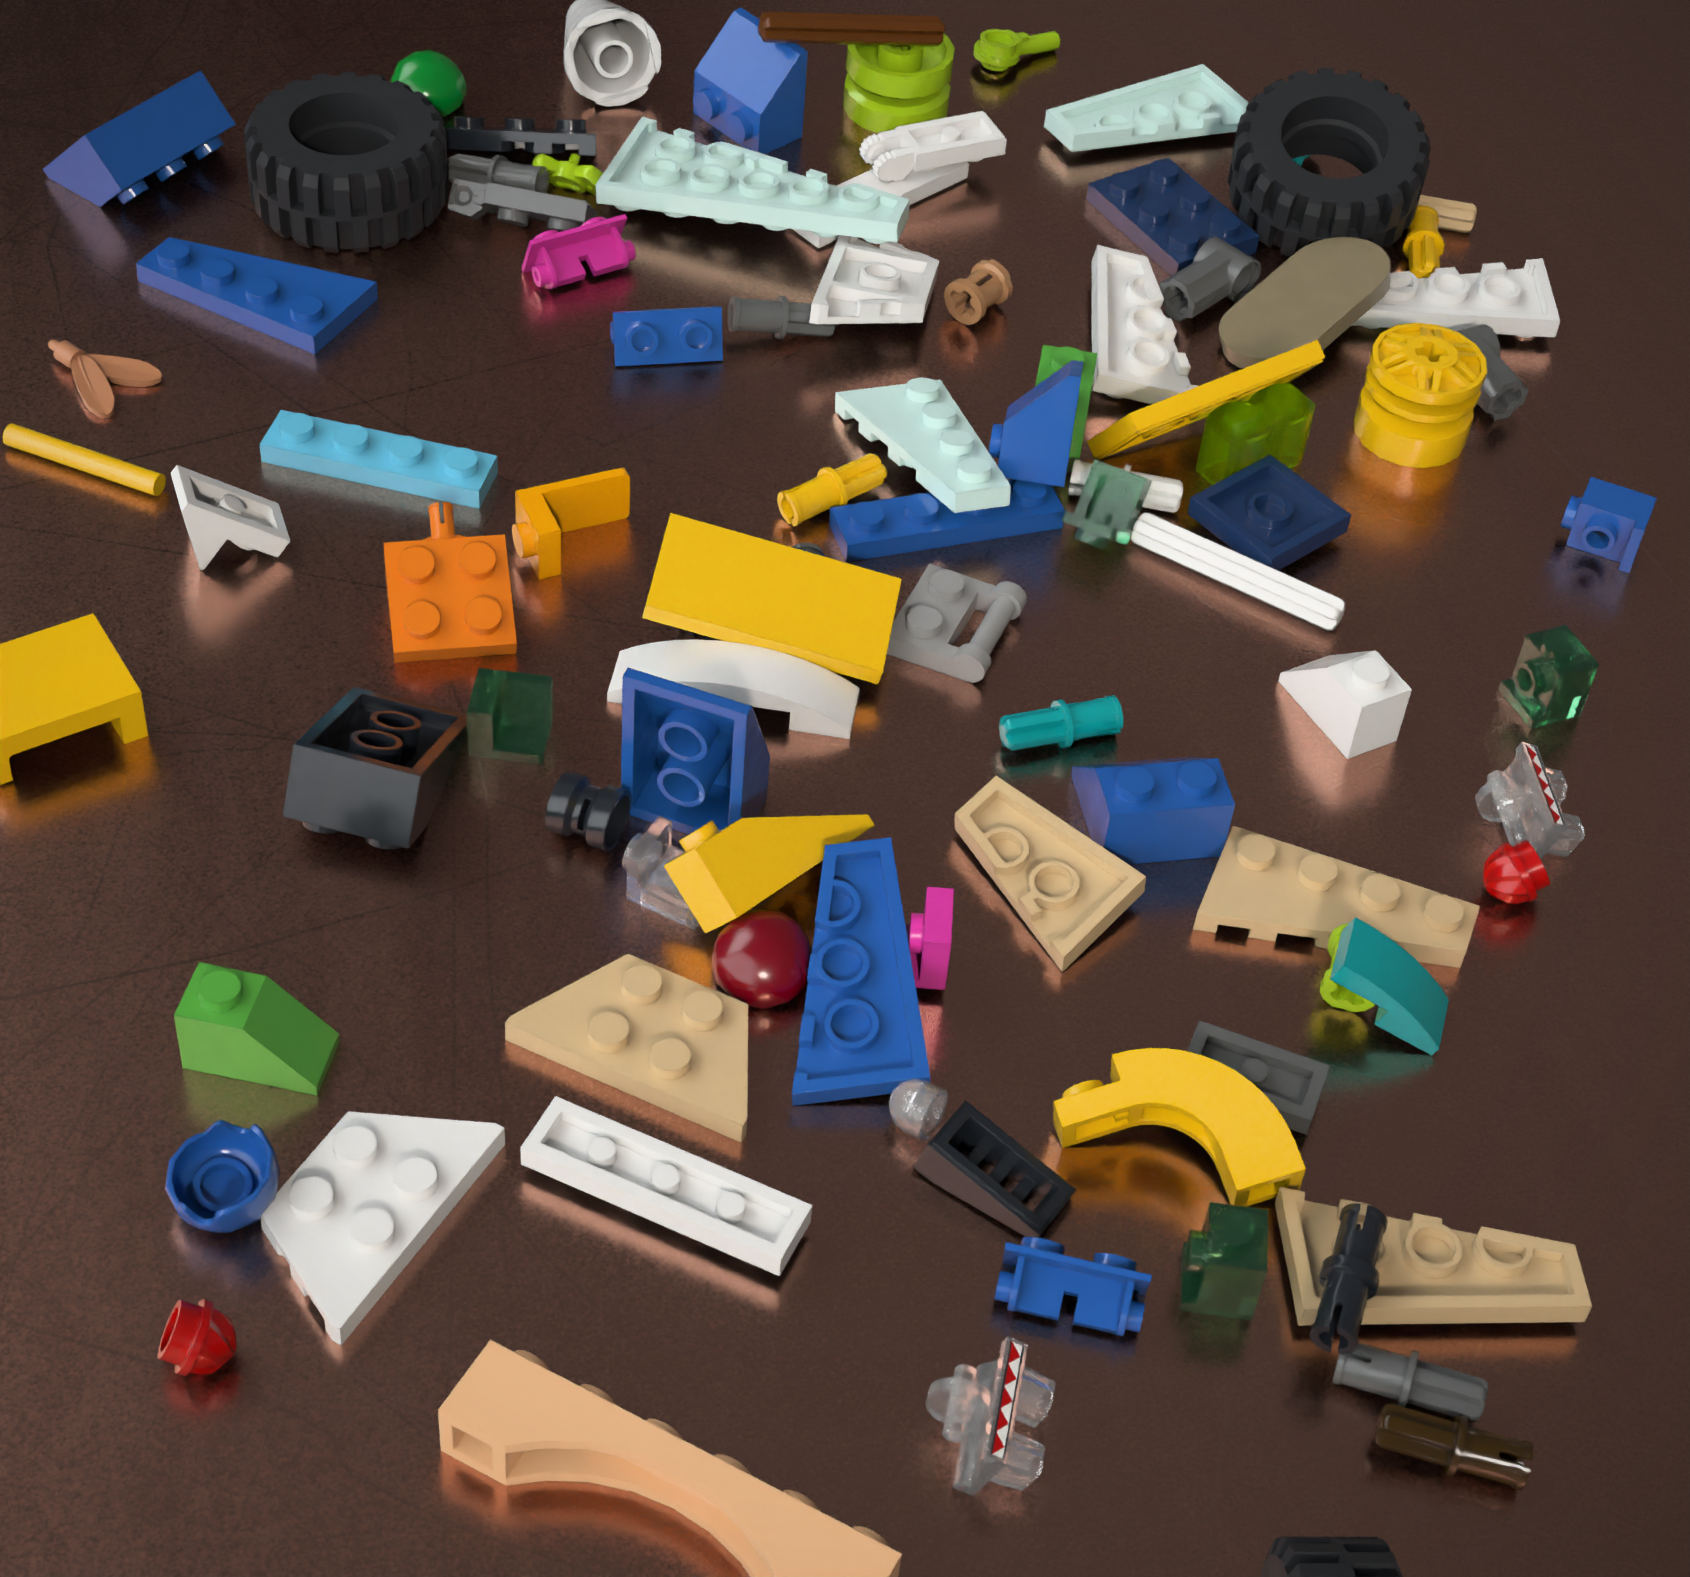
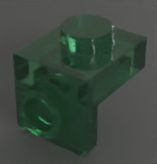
(1108, 505)

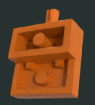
(449, 594)

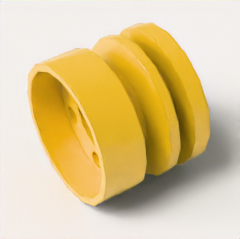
(1419, 395)

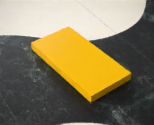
(1202, 400)
(773, 597)

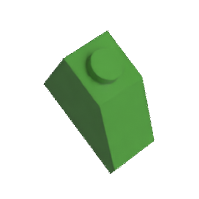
(252, 1031)

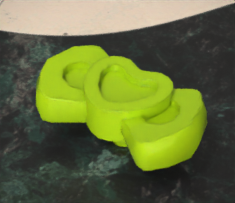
(568, 173)

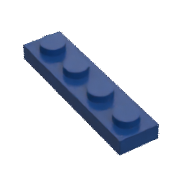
(926, 523)

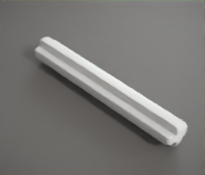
(1238, 571)

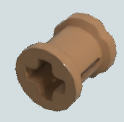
(978, 291)

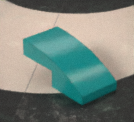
(1387, 975)

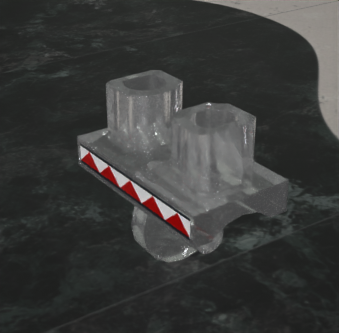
(1528, 804)
(981, 1414)

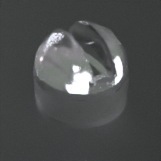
(917, 1107)

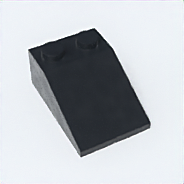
(374, 768)

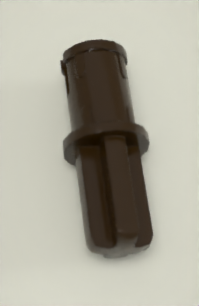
(1454, 1445)

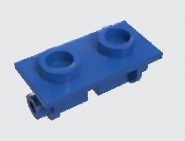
(667, 336)
(1101, 1285)

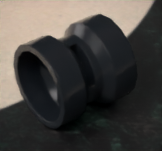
(588, 810)

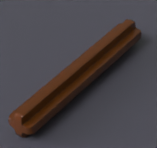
(850, 29)

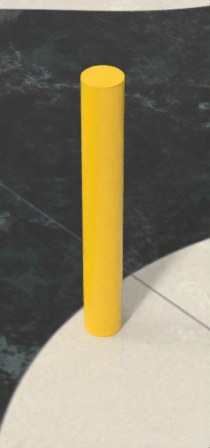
(84, 459)

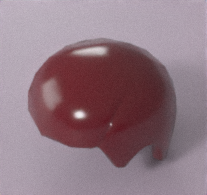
(762, 958)

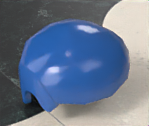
(223, 1177)

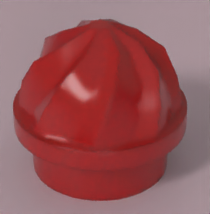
(1514, 873)
(197, 1338)

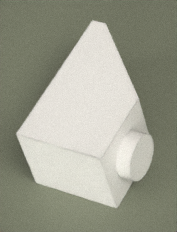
(1351, 699)

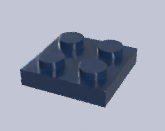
(1269, 513)

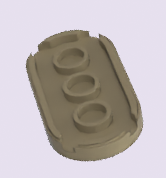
(1306, 300)

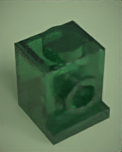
(1550, 677)
(1225, 1262)

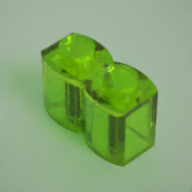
(1243, 432)

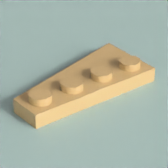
(1307, 894)
(1437, 1271)

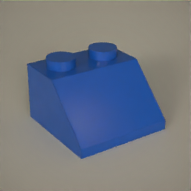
(751, 86)
(1156, 808)

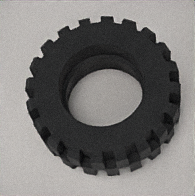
(1337, 119)
(347, 162)

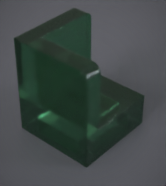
(510, 716)

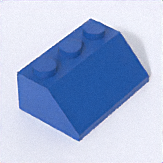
(144, 143)

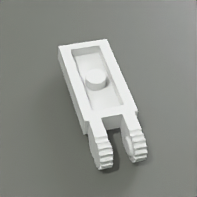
(932, 145)

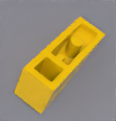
(752, 859)

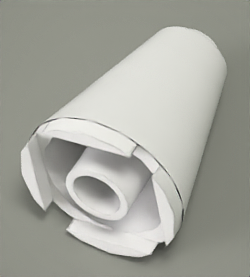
(609, 52)

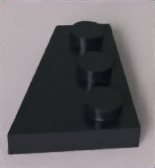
(520, 132)

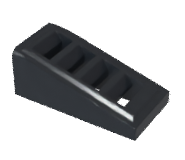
(963, 1179)

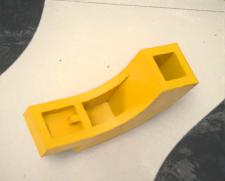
(1195, 1097)

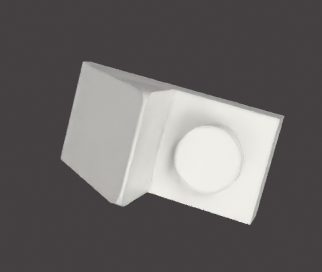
(224, 512)

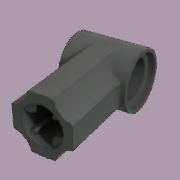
(1215, 273)
(1502, 388)

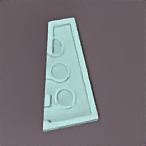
(1154, 110)
(933, 437)

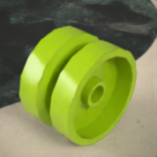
(897, 84)

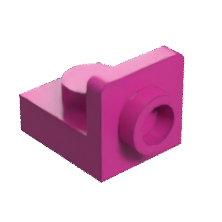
(930, 939)

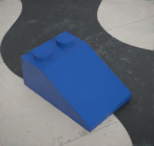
(690, 754)

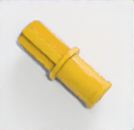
(1423, 242)
(831, 488)

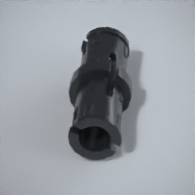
(1349, 1279)

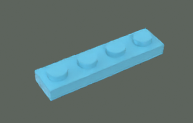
(379, 458)

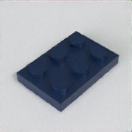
(1167, 213)

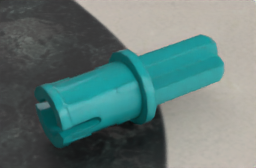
(1061, 723)

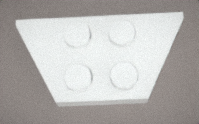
(874, 284)
(371, 1204)

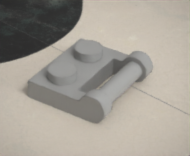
(938, 614)

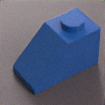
(1039, 430)

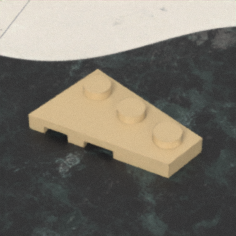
(1047, 869)

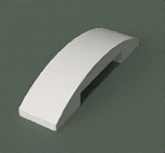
(750, 675)

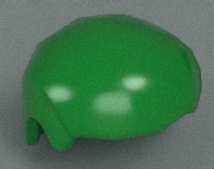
(434, 77)

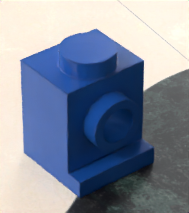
(1608, 521)

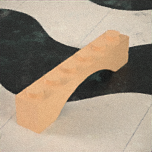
(535, 1426)

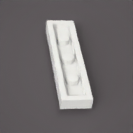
(667, 1185)

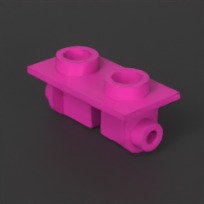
(558, 255)

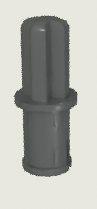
(498, 171)
(774, 317)
(1412, 1381)

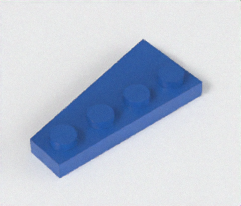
(265, 294)
(861, 996)

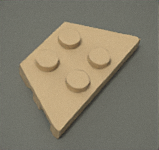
(649, 1039)

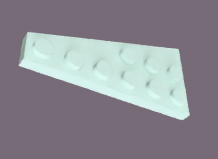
(741, 186)

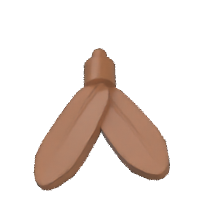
(95, 372)

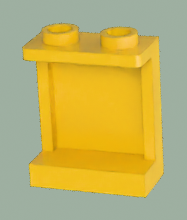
(63, 685)

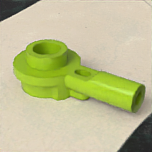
(1003, 48)

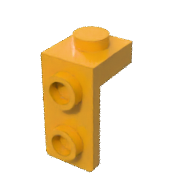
(563, 507)

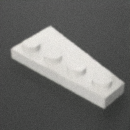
(1506, 300)
(1131, 331)

